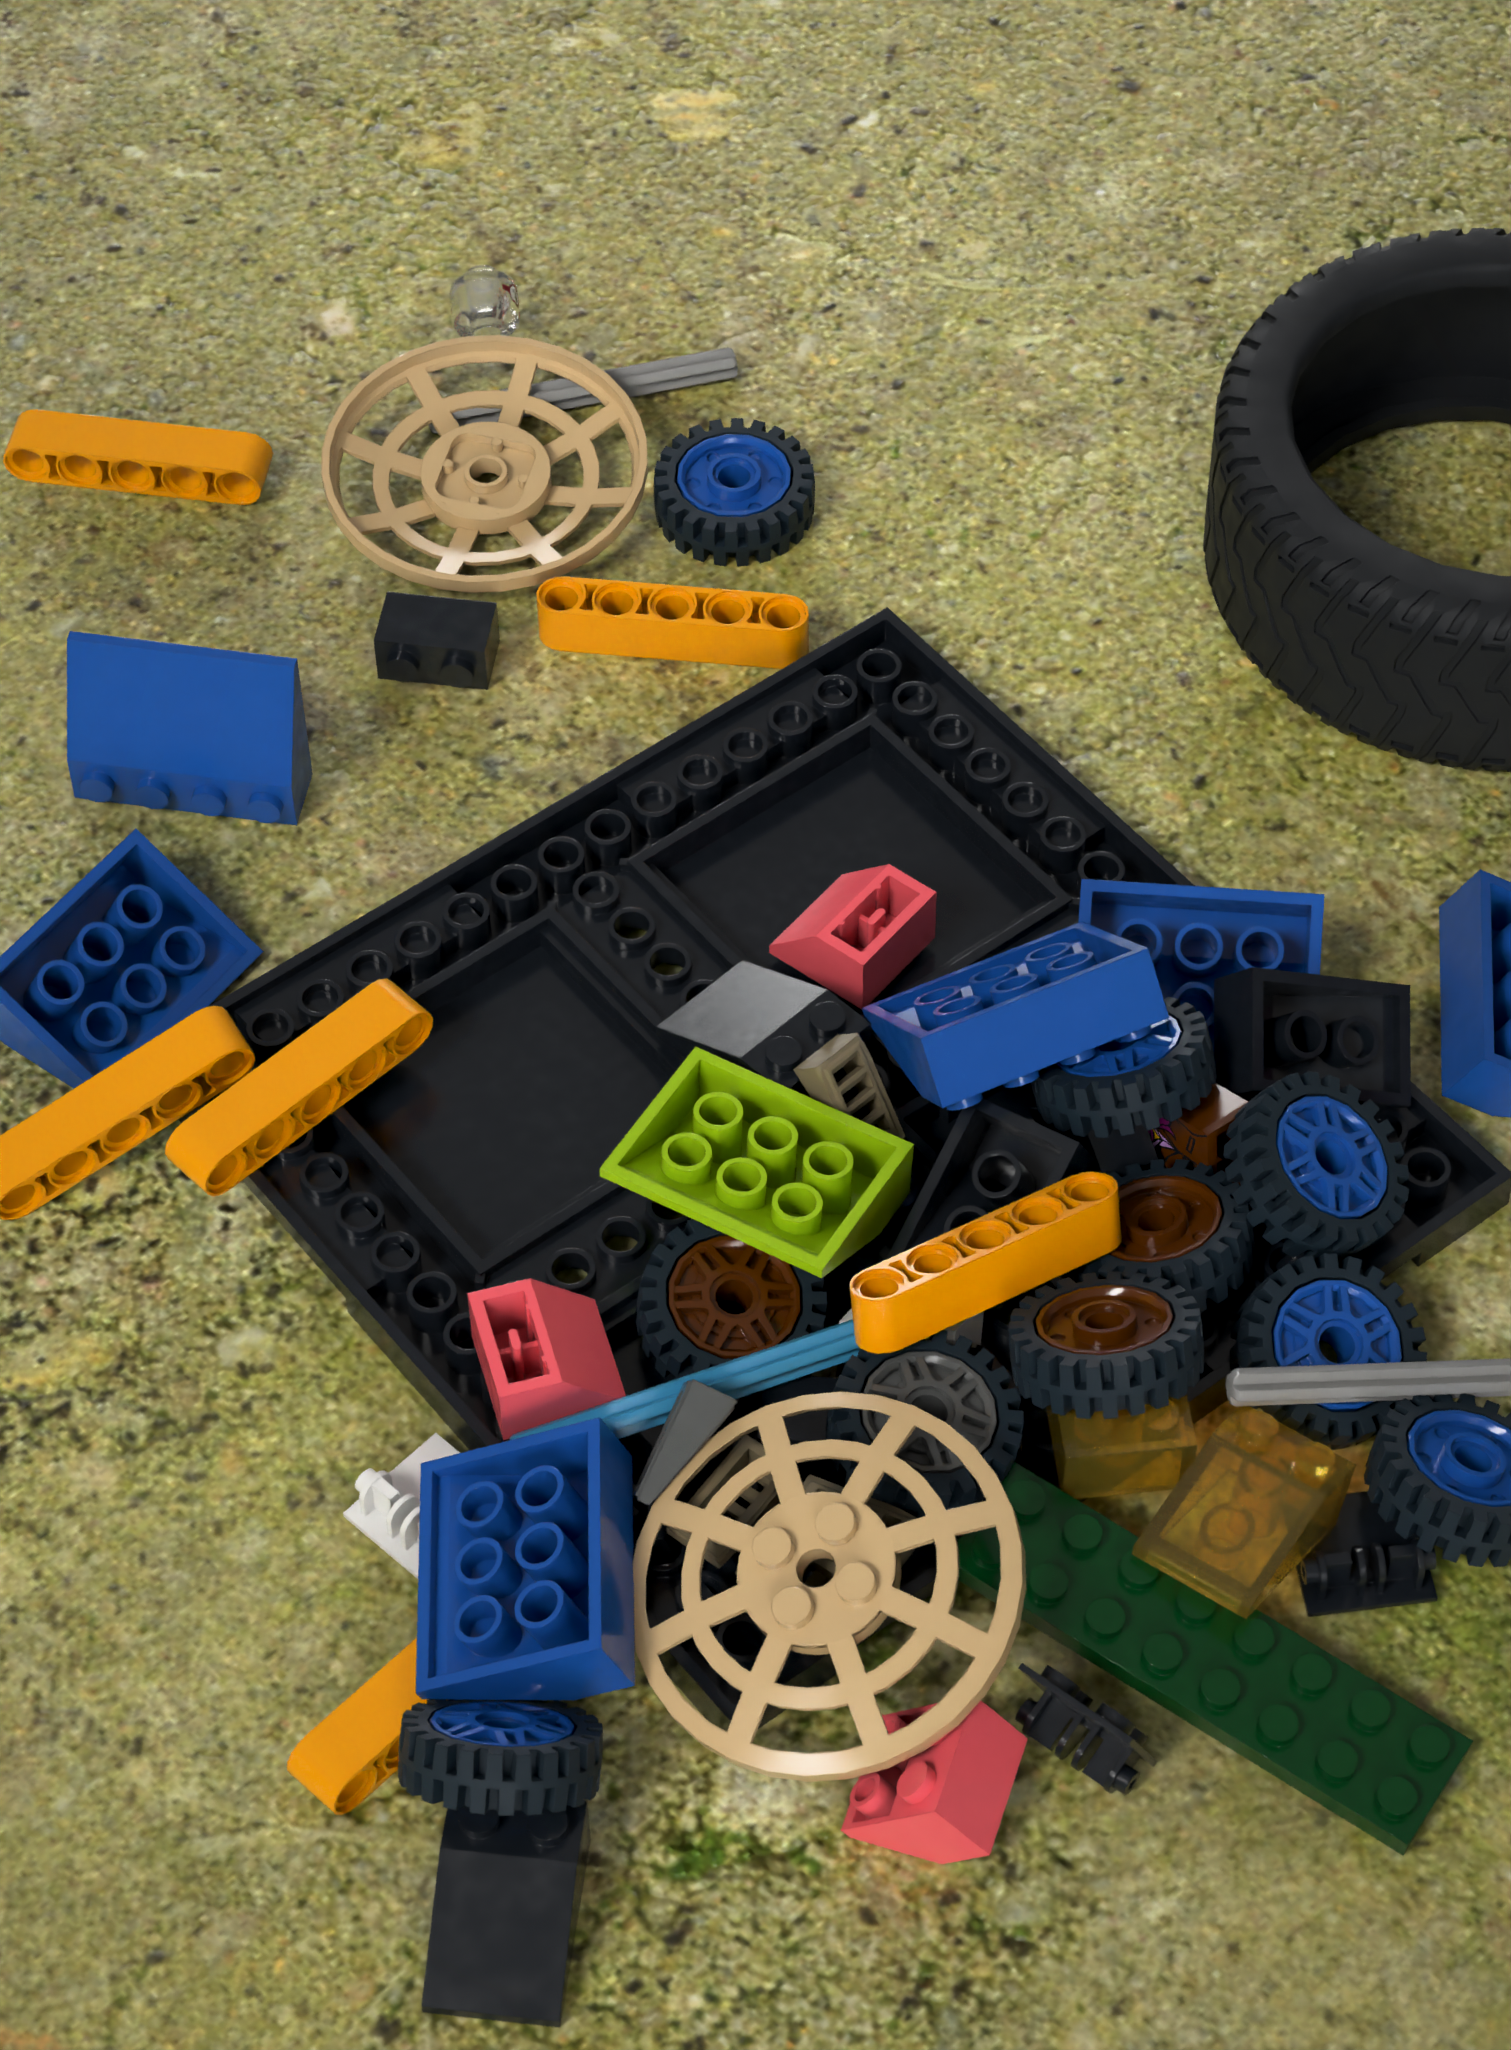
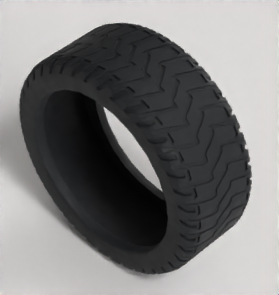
(1315, 599)

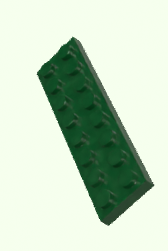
(1225, 1674)

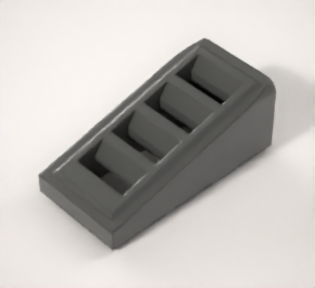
(689, 1425)

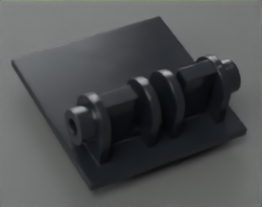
(1365, 1564)
(1065, 1716)

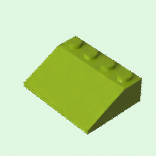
(763, 1164)

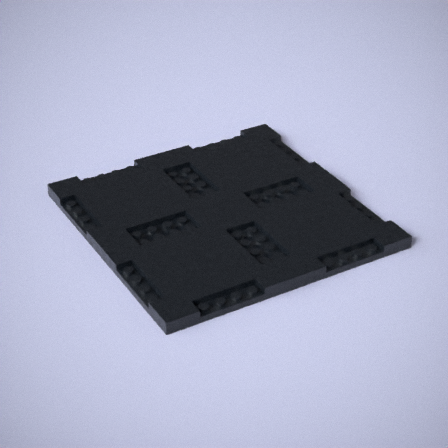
(546, 1049)

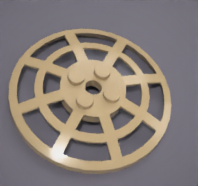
(481, 448)
(843, 1610)

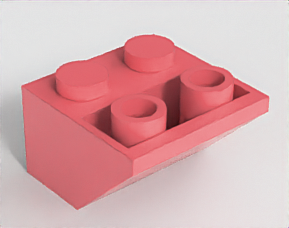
(860, 932)
(541, 1353)
(945, 1799)

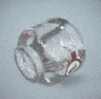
(484, 303)

